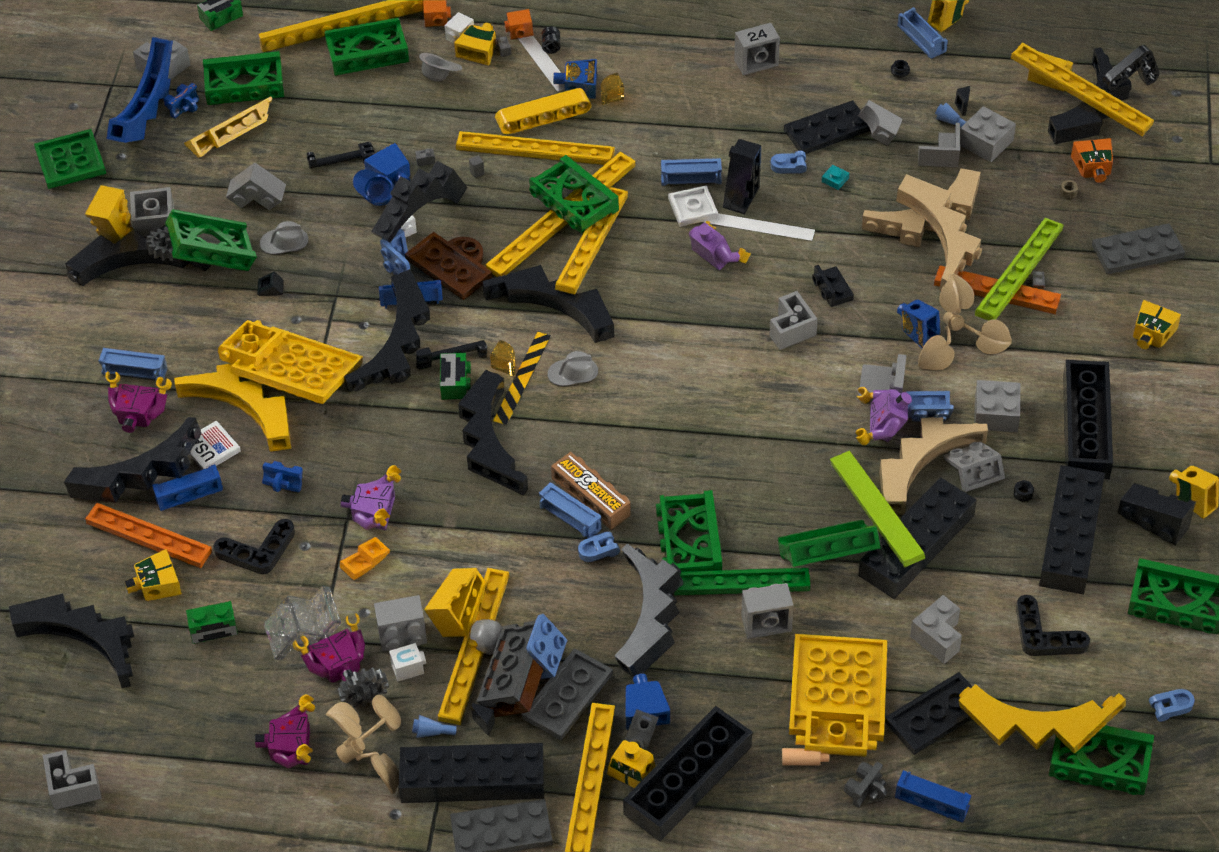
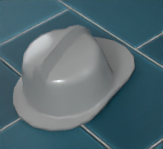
(437, 67)
(285, 238)
(573, 369)

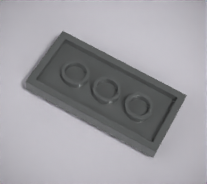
(1138, 248)
(568, 694)
(502, 828)

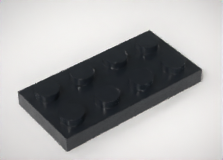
(826, 127)
(930, 715)

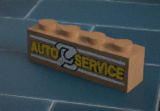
(591, 490)

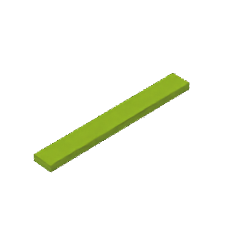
(1019, 270)
(877, 509)

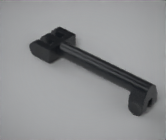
(365, 151)
(425, 357)

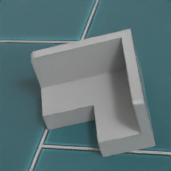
(945, 154)

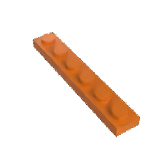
(1025, 296)
(148, 535)

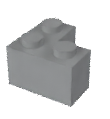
(178, 62)
(257, 185)
(794, 322)
(935, 629)
(70, 785)

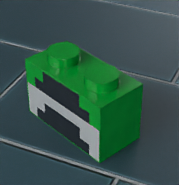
(219, 12)
(453, 375)
(211, 622)

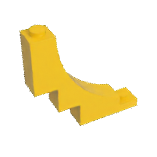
(1070, 726)

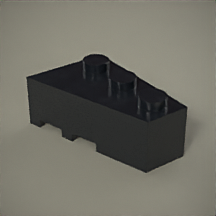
(742, 176)
(1156, 512)

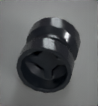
(551, 40)

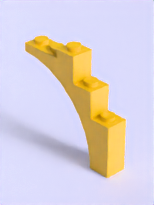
(246, 395)

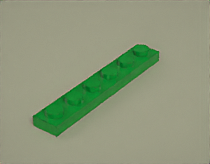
(737, 580)

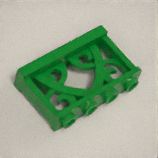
(355, 59)
(255, 65)
(568, 210)
(198, 250)
(828, 542)
(711, 554)
(1164, 611)
(1110, 776)

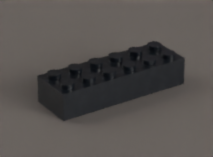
(1088, 416)
(932, 523)
(1072, 530)
(471, 773)
(687, 773)

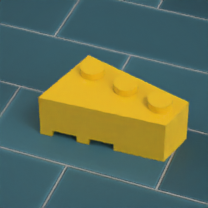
(110, 213)
(456, 602)

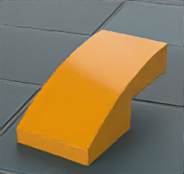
(366, 558)

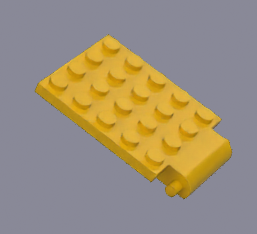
(287, 361)
(838, 694)

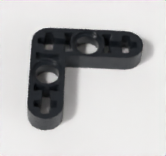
(1139, 60)
(262, 554)
(1043, 639)

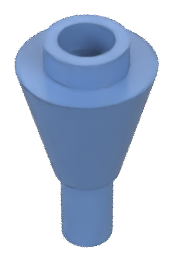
(947, 114)
(427, 727)

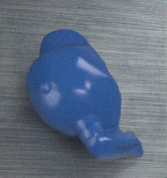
(373, 187)

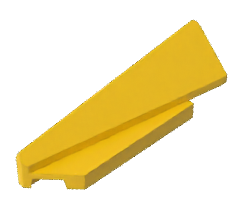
(230, 128)

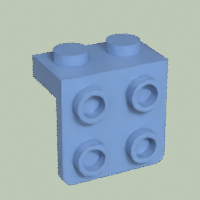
(394, 253)
(929, 404)
(546, 646)

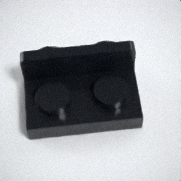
(832, 286)

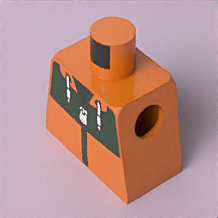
(1093, 158)

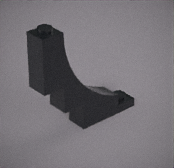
(106, 256)
(534, 287)
(488, 455)

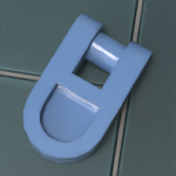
(782, 163)
(590, 549)
(1180, 703)

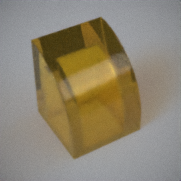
(612, 89)
(503, 358)

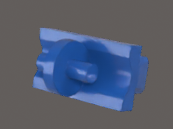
(185, 100)
(282, 477)

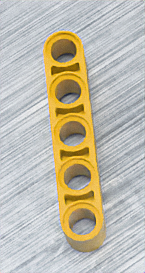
(542, 111)

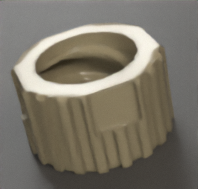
(1067, 194)

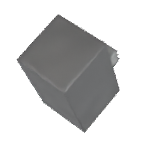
(503, 46)
(425, 157)
(476, 166)
(1038, 280)

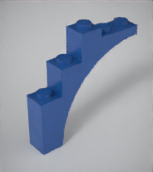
(154, 85)

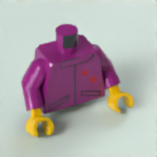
(136, 404)
(335, 655)
(289, 736)

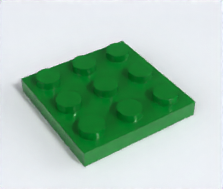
(69, 158)

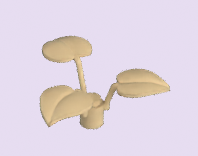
(953, 297)
(353, 747)

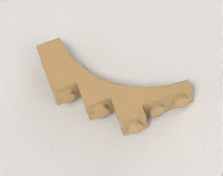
(935, 207)
(910, 225)
(916, 453)

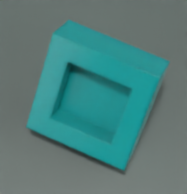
(835, 177)

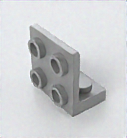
(883, 377)
(976, 465)

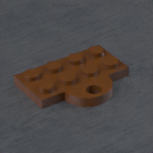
(451, 263)

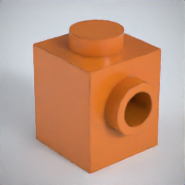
(436, 13)
(519, 24)

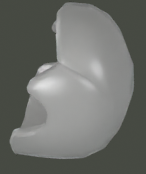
(486, 634)

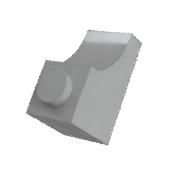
(882, 123)

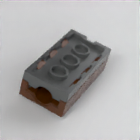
(511, 673)

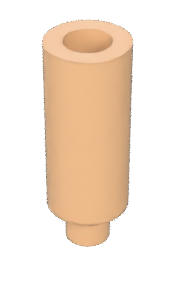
(800, 757)

